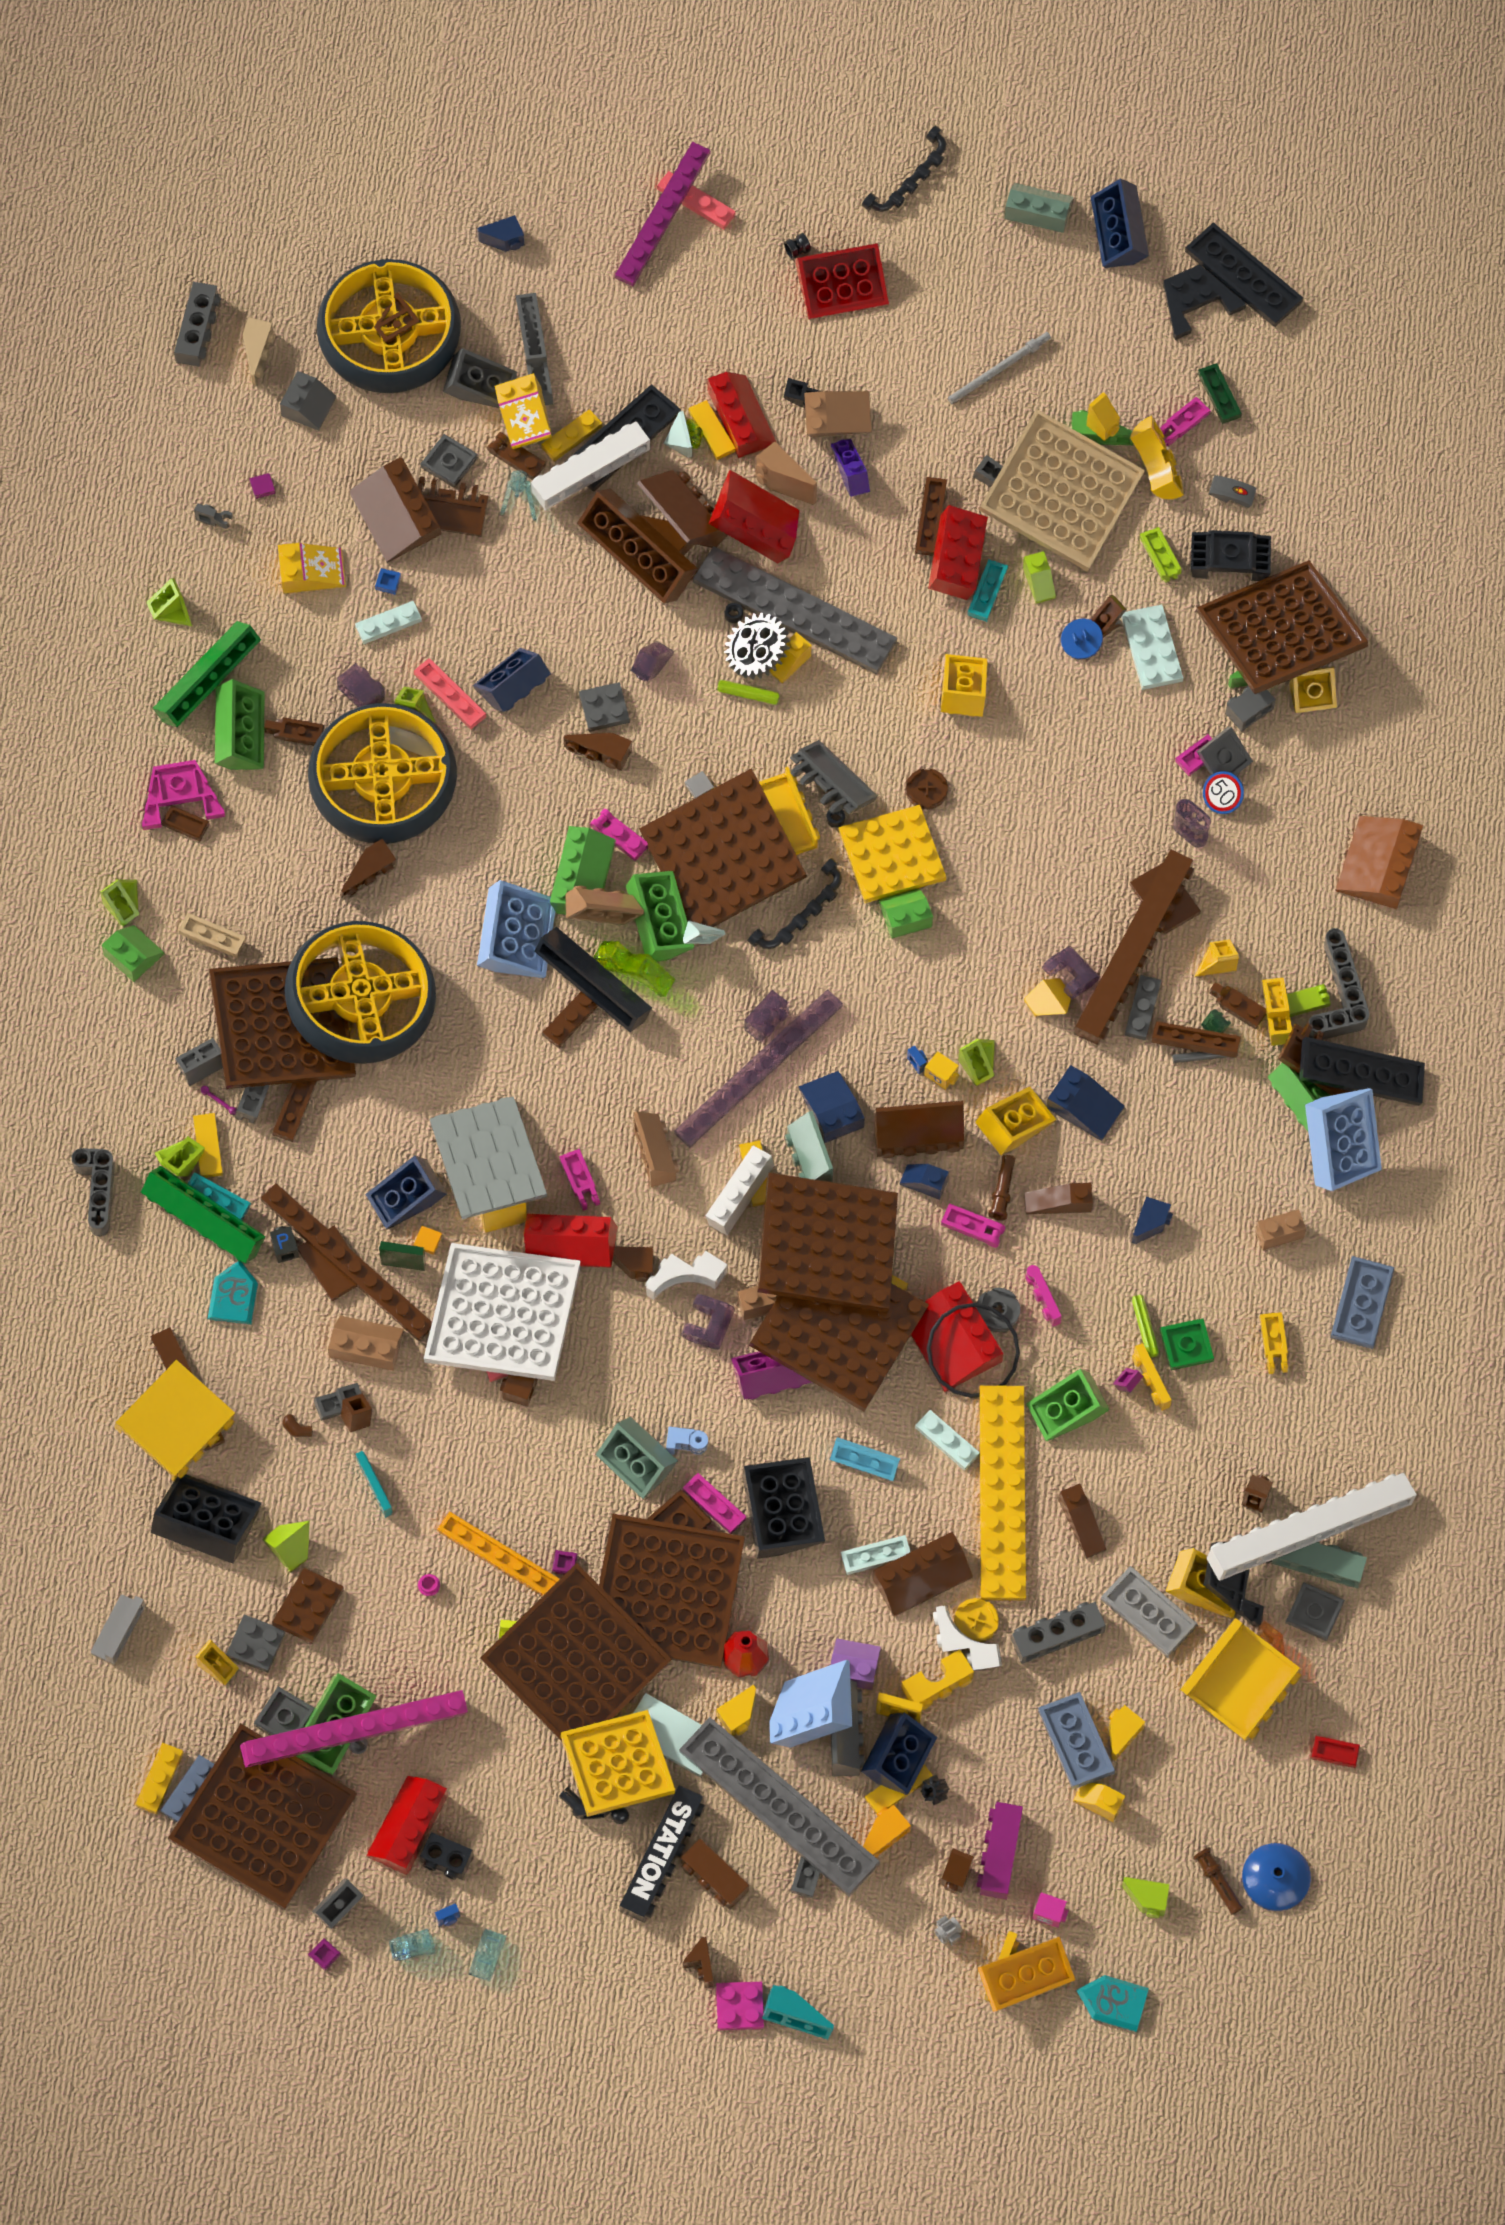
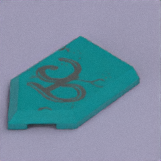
(233, 1295)
(1114, 2001)

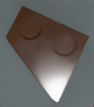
(409, 319)

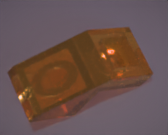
(1271, 1636)

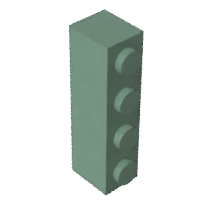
(1326, 1563)

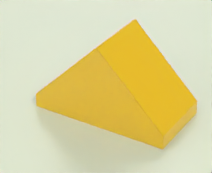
(216, 1663)

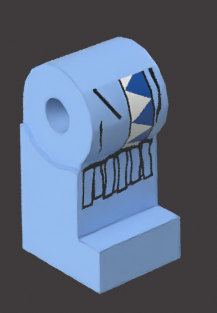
(686, 1439)

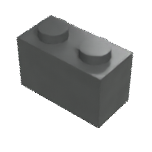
(1249, 707)
(337, 1903)

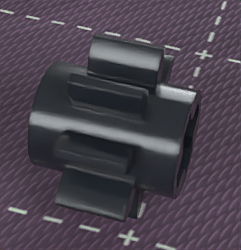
(935, 1790)

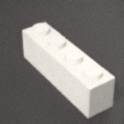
(739, 1190)

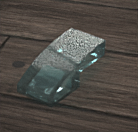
(487, 1955)

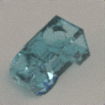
(412, 1945)

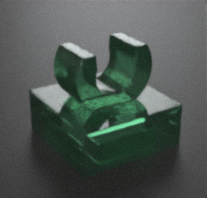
(1215, 1022)

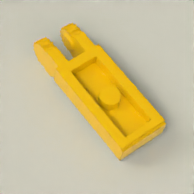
(1274, 1340)

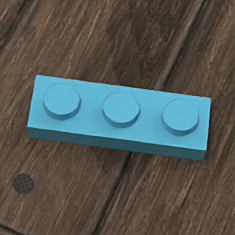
(865, 1459)

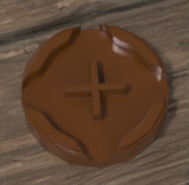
(927, 788)

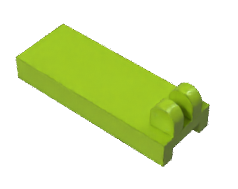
(1160, 554)
(1308, 1000)

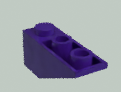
(851, 467)

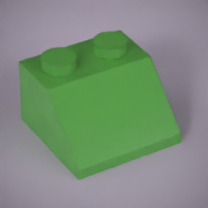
(906, 913)
(131, 951)

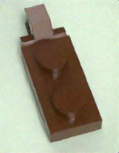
(294, 730)
(1238, 1005)

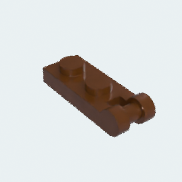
(517, 458)

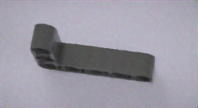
(1345, 990)

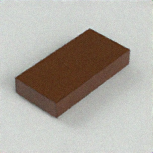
(185, 823)

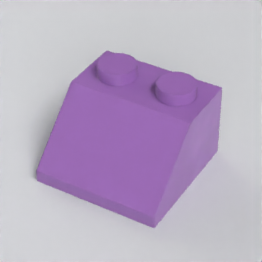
(862, 1660)

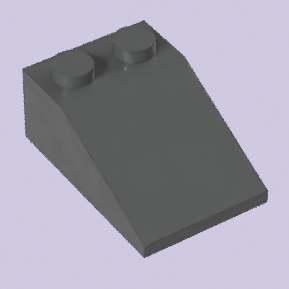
(475, 378)

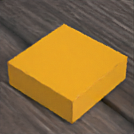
(428, 1239)

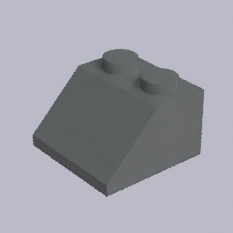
(307, 401)

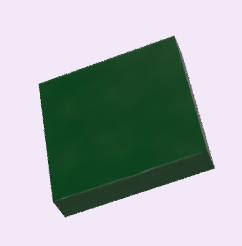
(402, 1256)

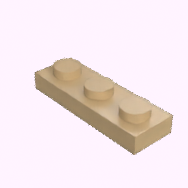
(212, 935)

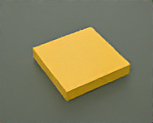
(890, 1704)

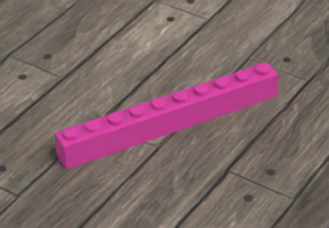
(353, 1728)

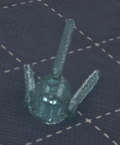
(518, 483)

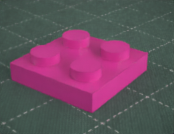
(739, 2006)

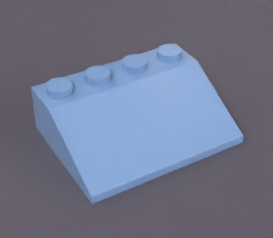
(512, 929)
(1343, 1138)
(812, 1706)

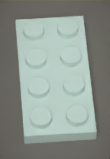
(1152, 647)

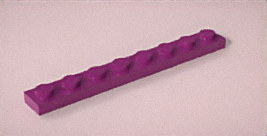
(662, 214)

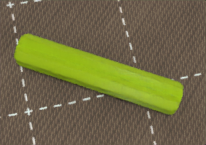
(748, 692)
(1145, 1325)

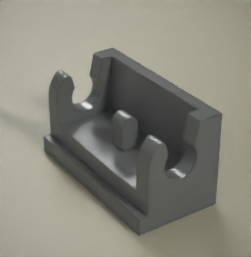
(200, 1061)
(251, 1103)

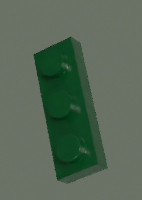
(1219, 393)

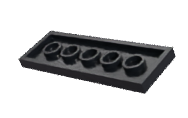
(1244, 274)
(649, 409)
(1362, 1069)

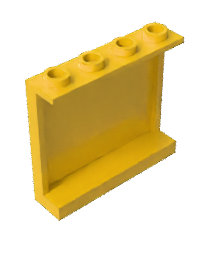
(791, 812)
(176, 1420)
(1241, 1680)

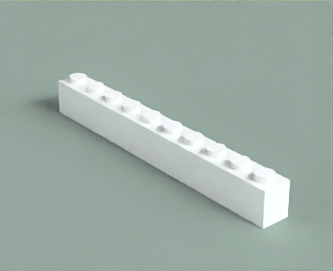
(1310, 1526)

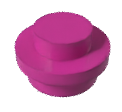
(429, 1585)

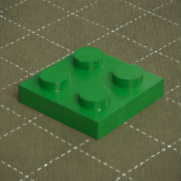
(1187, 1344)

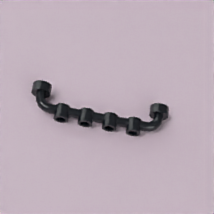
(910, 185)
(799, 921)

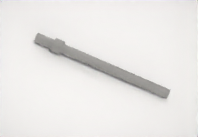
(1030, 347)

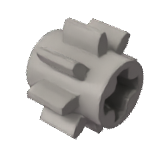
(948, 1930)

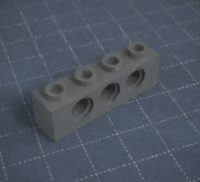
(200, 295)
(1029, 1650)

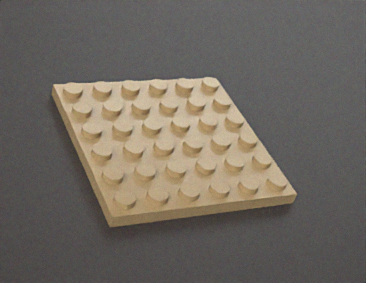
(1061, 490)

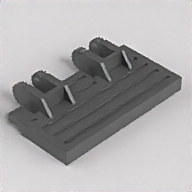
(831, 773)

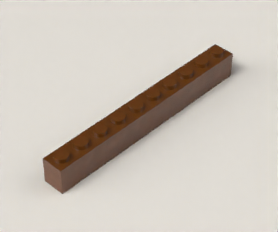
(1134, 947)

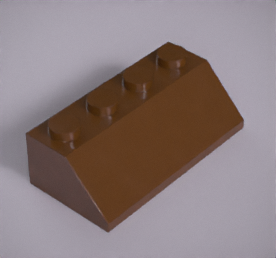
(922, 1574)

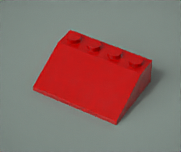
(842, 281)
(756, 518)
(961, 1342)

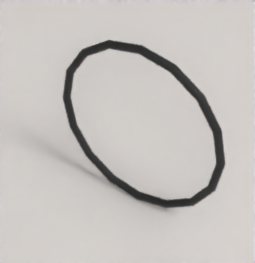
(950, 1312)

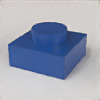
(388, 581)
(917, 1059)
(448, 1915)

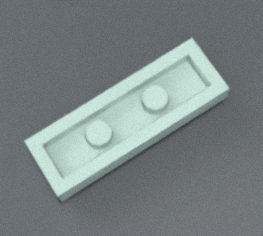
(388, 622)
(947, 1440)
(874, 1554)

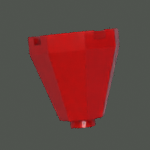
(745, 1653)

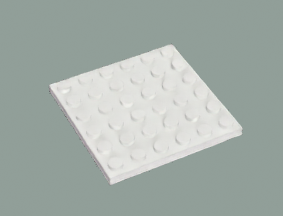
(502, 1311)

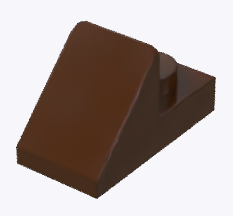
(1109, 615)
(700, 1957)

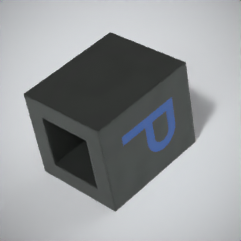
(284, 1244)

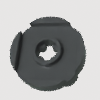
(1009, 1305)

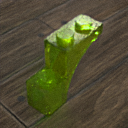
(637, 966)

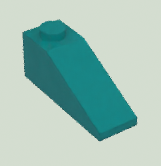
(792, 2011)

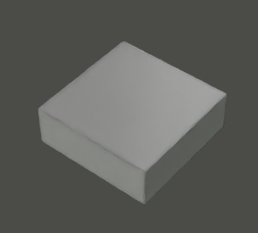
(698, 784)

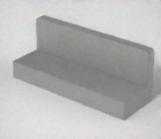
(118, 1628)

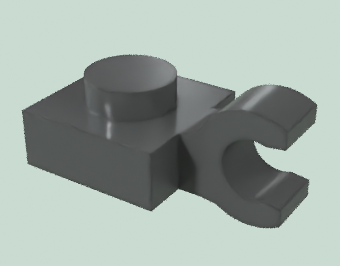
(209, 515)

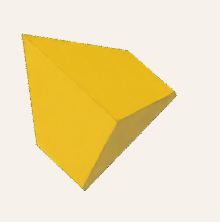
(1219, 958)
(1048, 998)

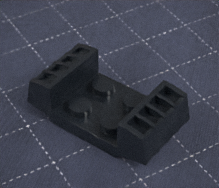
(1230, 553)

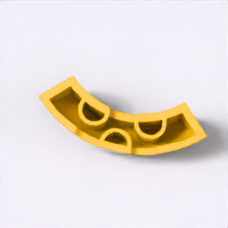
(1157, 459)

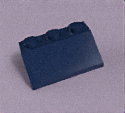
(512, 679)
(899, 1753)

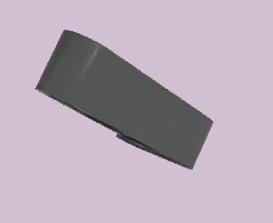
(97, 1192)

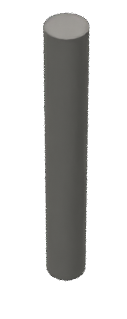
(1194, 1056)

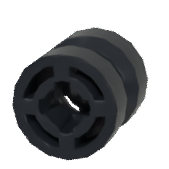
(797, 246)

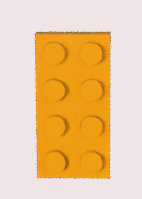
(1026, 1974)

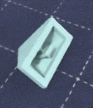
(678, 436)
(701, 934)

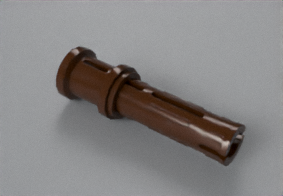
(1001, 1196)
(1215, 1869)

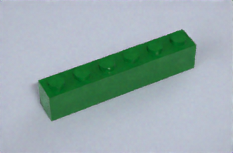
(206, 674)
(202, 1214)

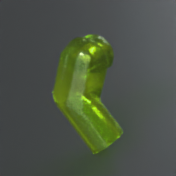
(695, 433)

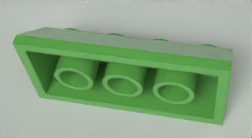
(239, 726)
(582, 863)
(664, 917)
(1295, 1091)
(339, 1700)

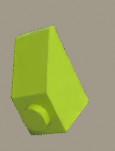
(1039, 577)
(1147, 1895)

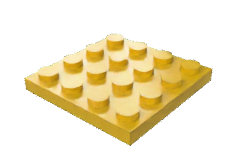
(892, 854)
(617, 1763)

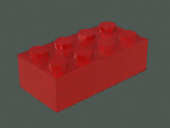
(958, 552)

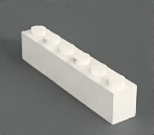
(590, 465)

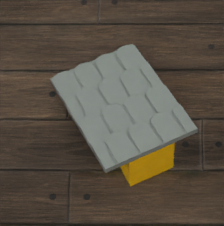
(489, 1162)

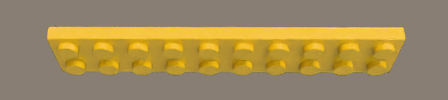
(1002, 1493)

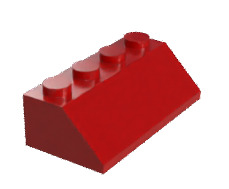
(740, 413)
(572, 1237)
(408, 1824)

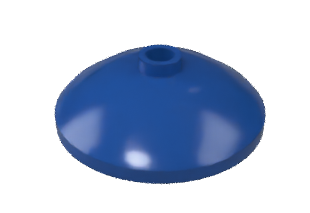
(1274, 1891)

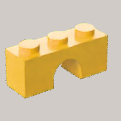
(956, 1672)

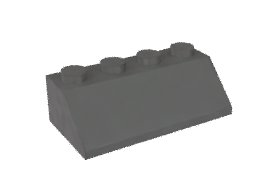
(846, 1742)

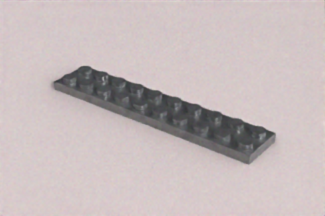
(795, 609)
(779, 1806)

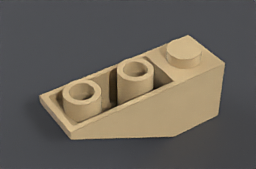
(257, 338)

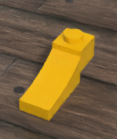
(1277, 1010)

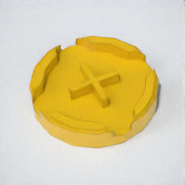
(977, 1619)

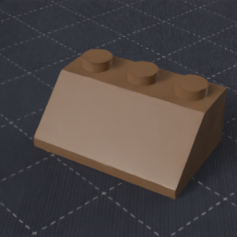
(601, 906)
(654, 1148)
(365, 1343)

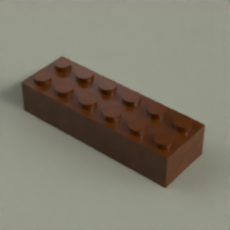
(637, 545)

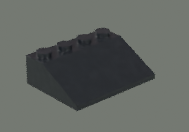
(782, 1506)
(205, 1517)

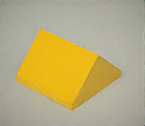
(1314, 690)

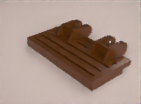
(456, 514)
(1292, 1049)

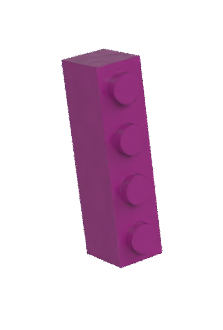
(1001, 1850)

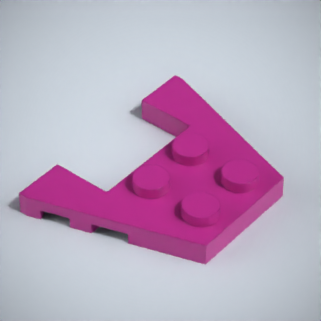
(178, 785)

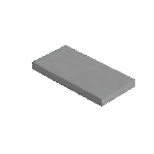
(1149, 1611)

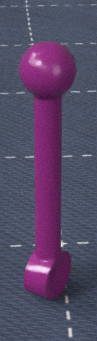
(205, 1091)

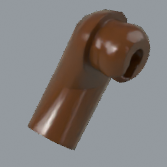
(294, 1427)

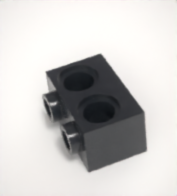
(450, 1851)

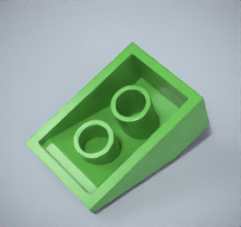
(1068, 1405)

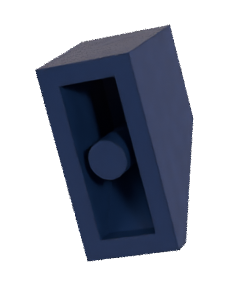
(502, 234)
(925, 1179)
(1152, 1219)

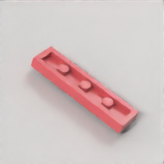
(703, 204)
(449, 693)

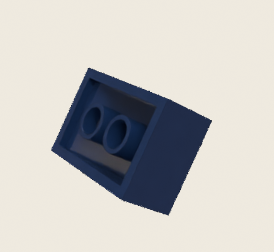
(1084, 1103)
(832, 1106)
(406, 1192)

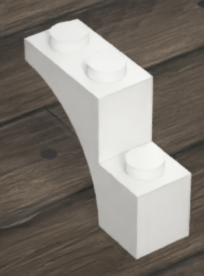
(672, 1271)
(951, 1639)

